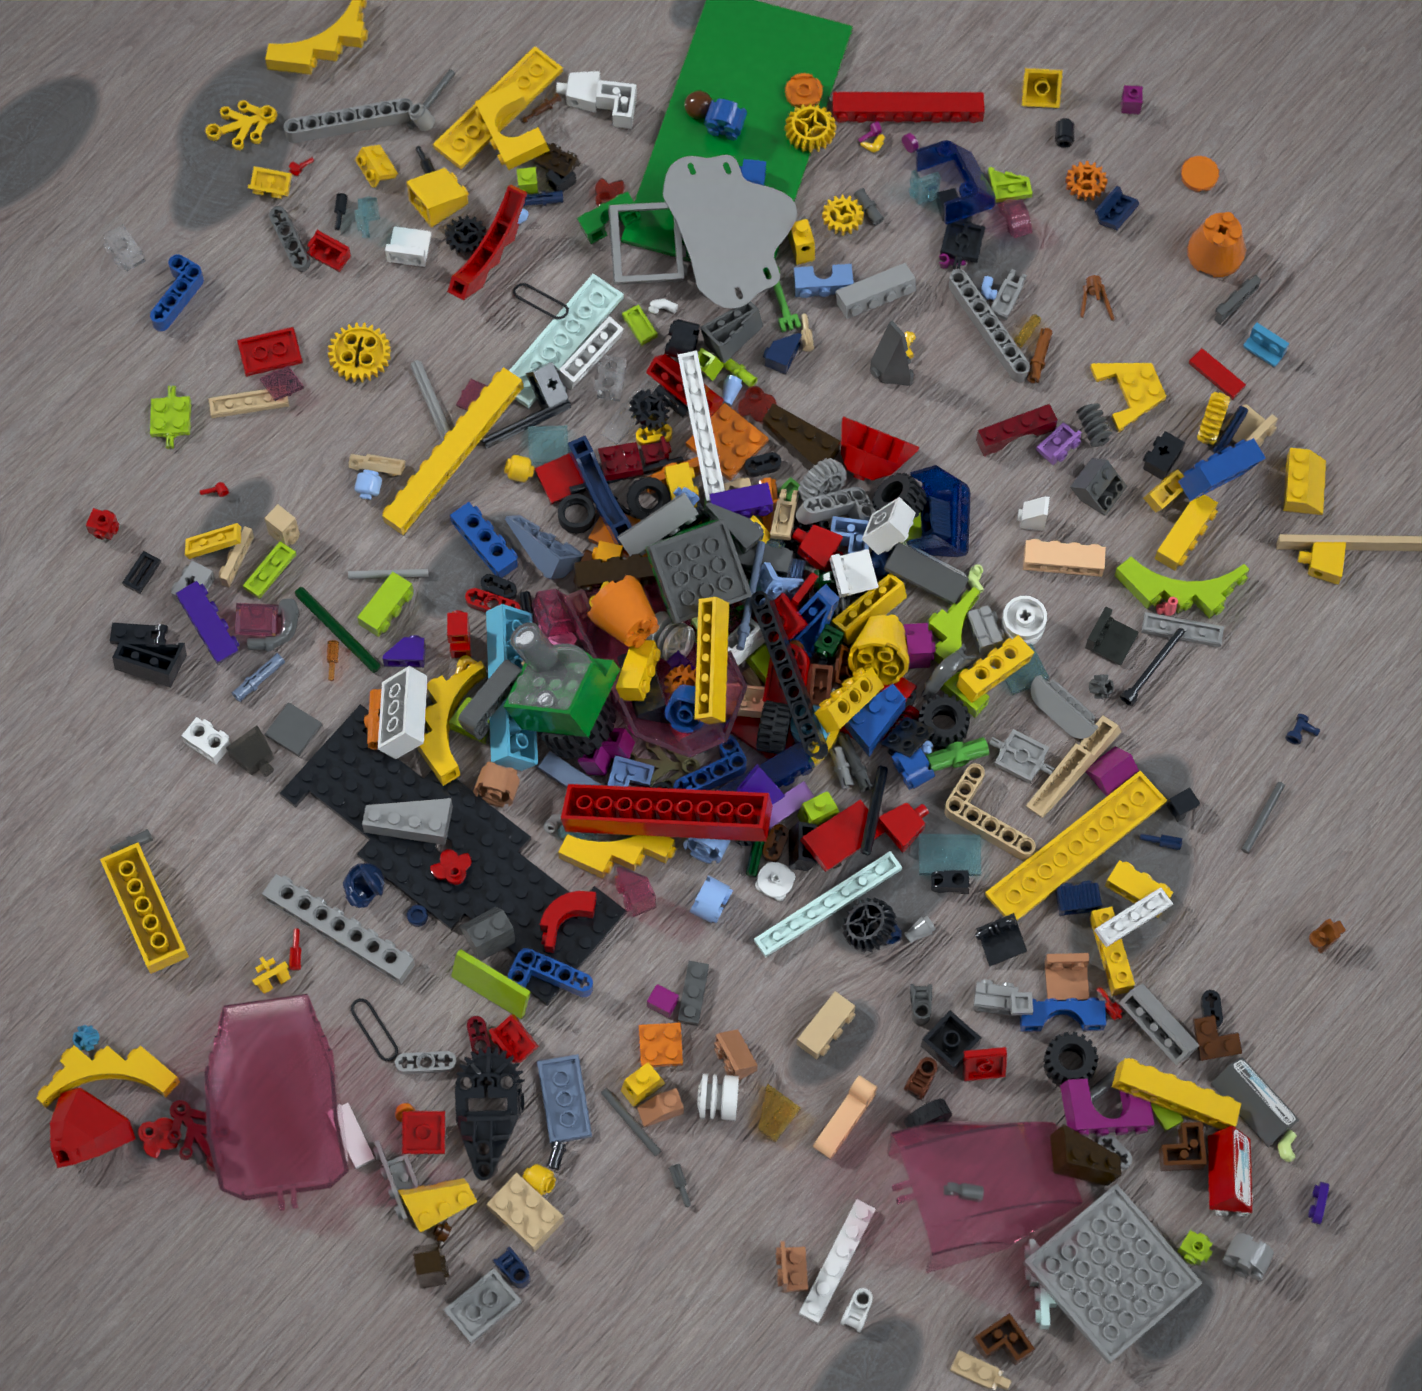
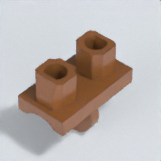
(1326, 934)

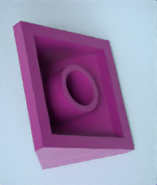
(1112, 770)

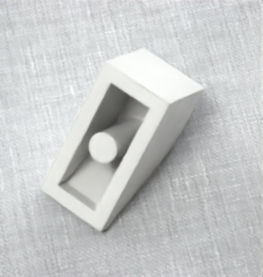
(1034, 514)

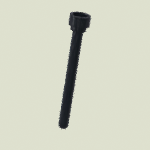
(1130, 696)

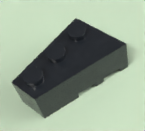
(150, 661)

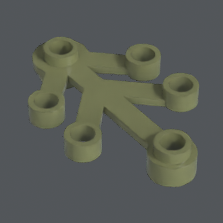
(664, 765)

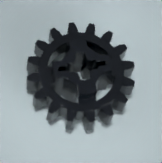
(456, 235)
(649, 410)

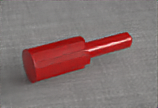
(295, 952)

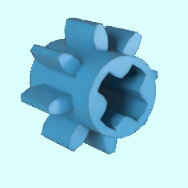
(86, 1038)

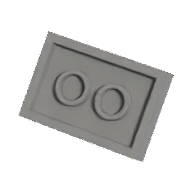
(482, 1305)

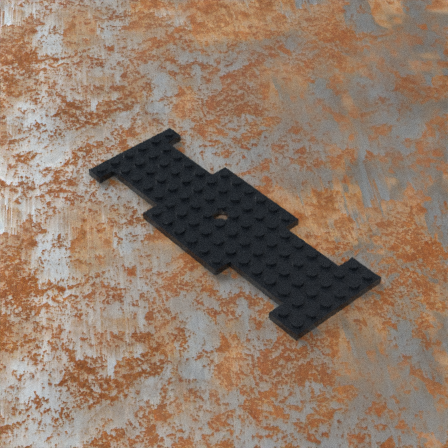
(351, 775)

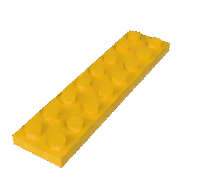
(467, 134)

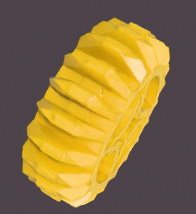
(818, 135)
(1213, 418)

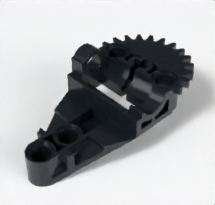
(488, 1126)

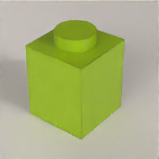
(527, 180)
(709, 364)

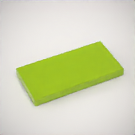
(490, 984)

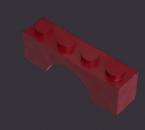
(997, 436)

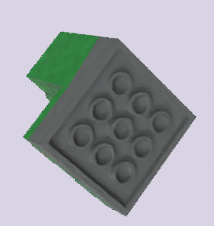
(697, 566)

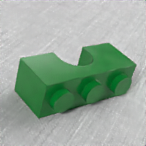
(593, 222)

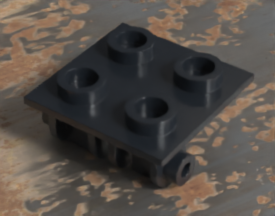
(907, 737)
(1001, 939)

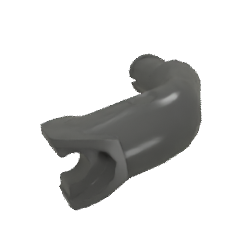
(289, 614)
(945, 670)

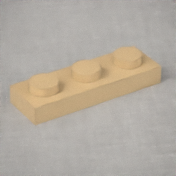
(236, 557)

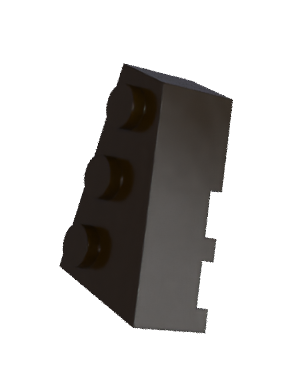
(430, 1265)

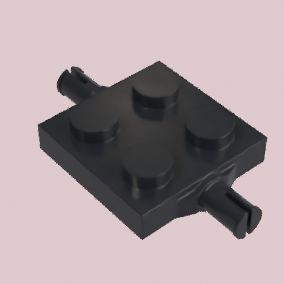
(963, 241)

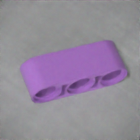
(790, 803)

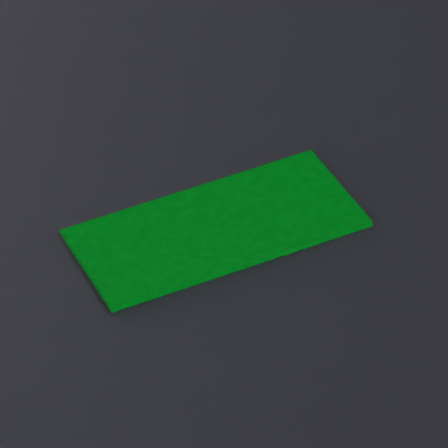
(745, 56)

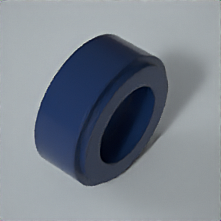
(417, 915)

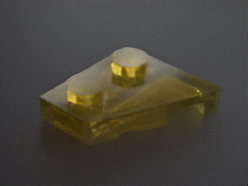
(776, 1113)

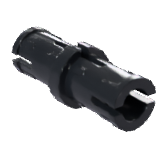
(682, 409)

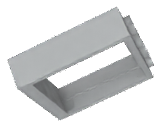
(680, 249)

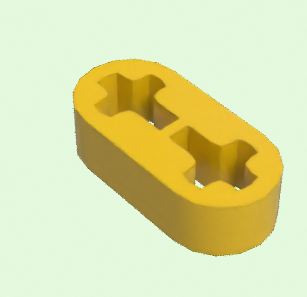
(653, 436)

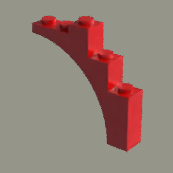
(489, 252)

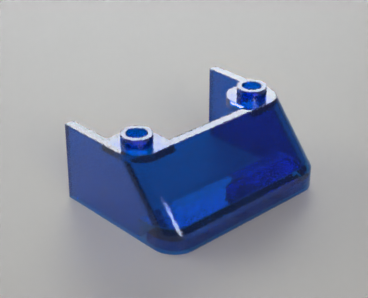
(974, 192)
(949, 488)

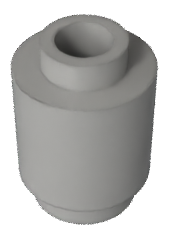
(421, 117)

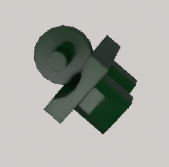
(825, 578)

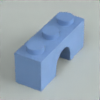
(808, 285)

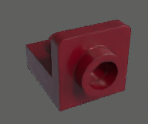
(656, 451)

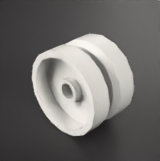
(1025, 618)

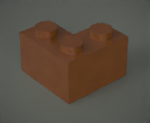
(1189, 1152)
(1005, 1335)

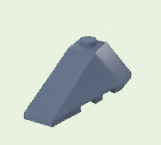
(546, 553)

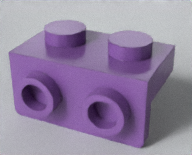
(1058, 443)

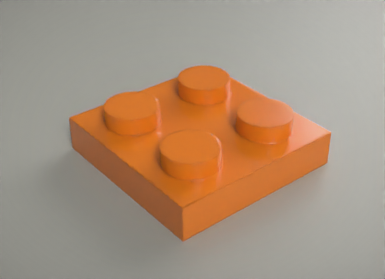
(661, 1044)

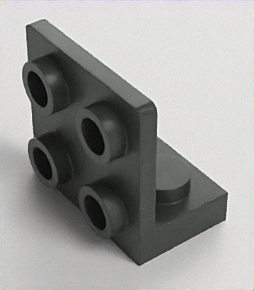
(1111, 638)

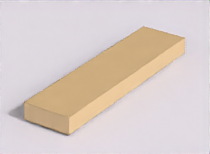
(244, 403)

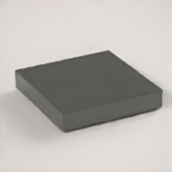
(293, 729)

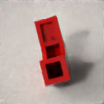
(564, 907)

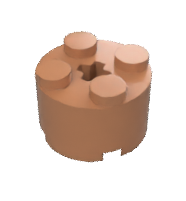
(497, 784)

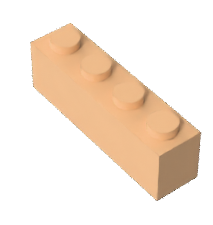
(1064, 557)

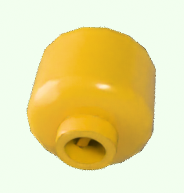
(519, 468)
(540, 1178)

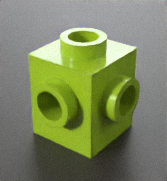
(1190, 1245)

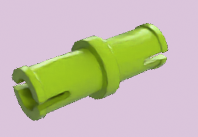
(740, 372)

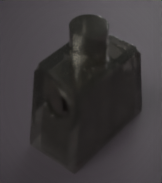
(252, 752)

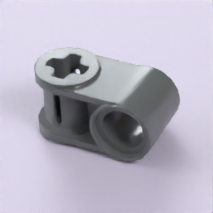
(921, 1000)

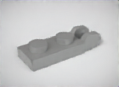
(1008, 295)

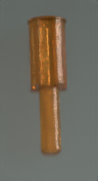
(332, 657)

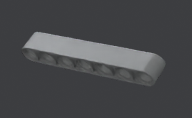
(342, 126)
(990, 334)

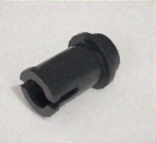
(556, 1155)

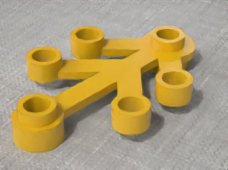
(243, 123)

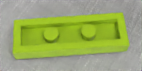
(269, 570)

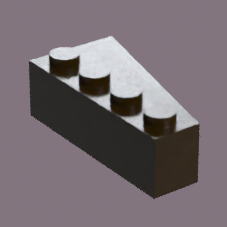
(800, 437)

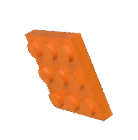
(734, 440)

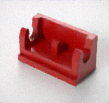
(328, 251)

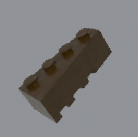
(593, 573)

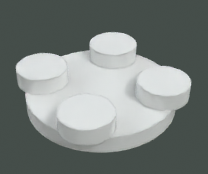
(775, 880)

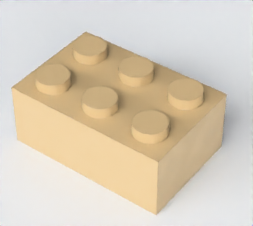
(525, 1212)

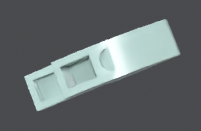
(1044, 1300)

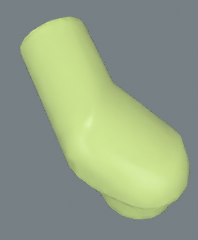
(974, 576)
(1284, 1146)

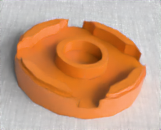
(803, 90)
(1199, 173)

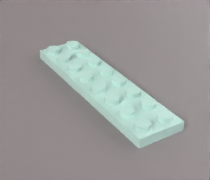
(566, 335)

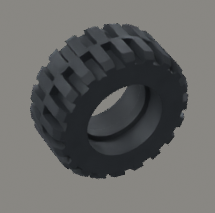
(577, 746)

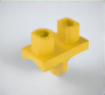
(262, 980)

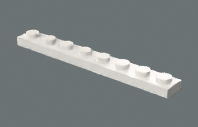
(701, 423)

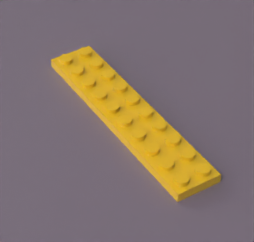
(1076, 847)

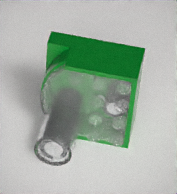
(558, 685)

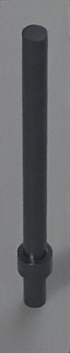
(646, 469)

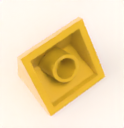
(1041, 87)

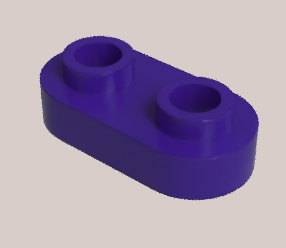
(1320, 1194)

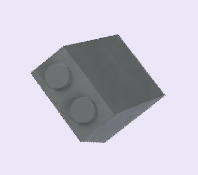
(488, 933)

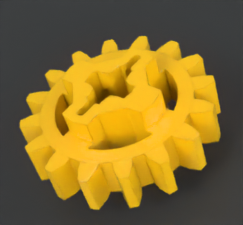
(844, 217)

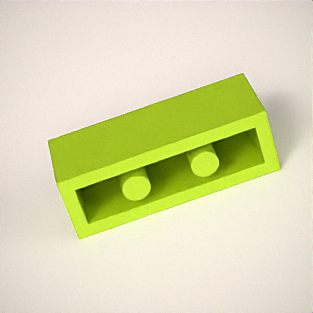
(386, 604)

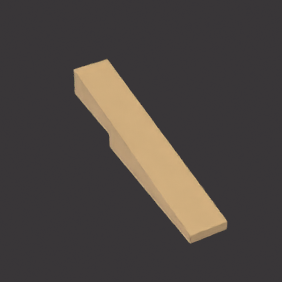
(1073, 766)

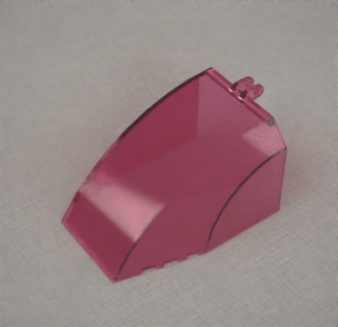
(274, 1102)
(1003, 1157)

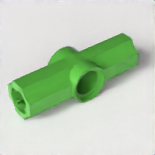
(958, 754)

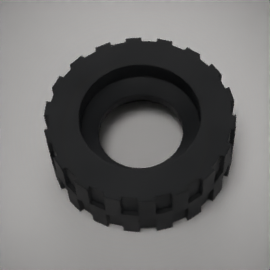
(641, 485)
(929, 1113)

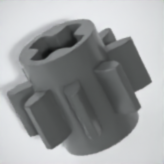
(1101, 686)

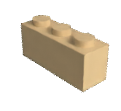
(826, 1025)

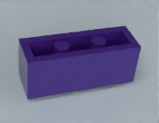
(745, 500)

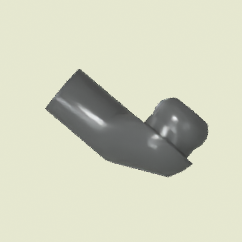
(197, 1152)

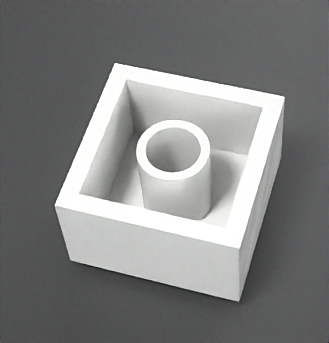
(889, 526)

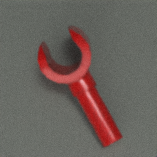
(296, 169)
(220, 488)

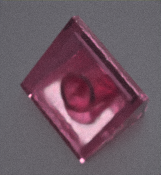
(256, 619)

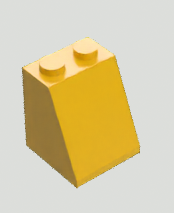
(437, 195)

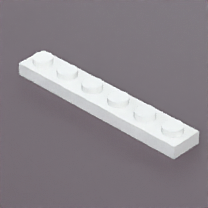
(837, 1261)

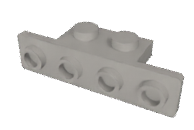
(400, 1175)

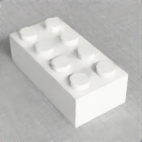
(402, 712)

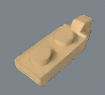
(377, 463)
(979, 1372)

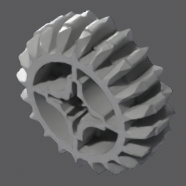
(822, 479)

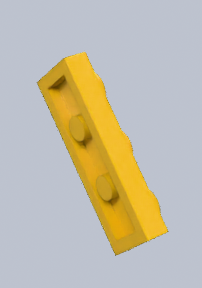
(213, 541)

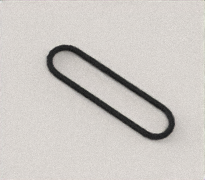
(544, 294)
(381, 1024)

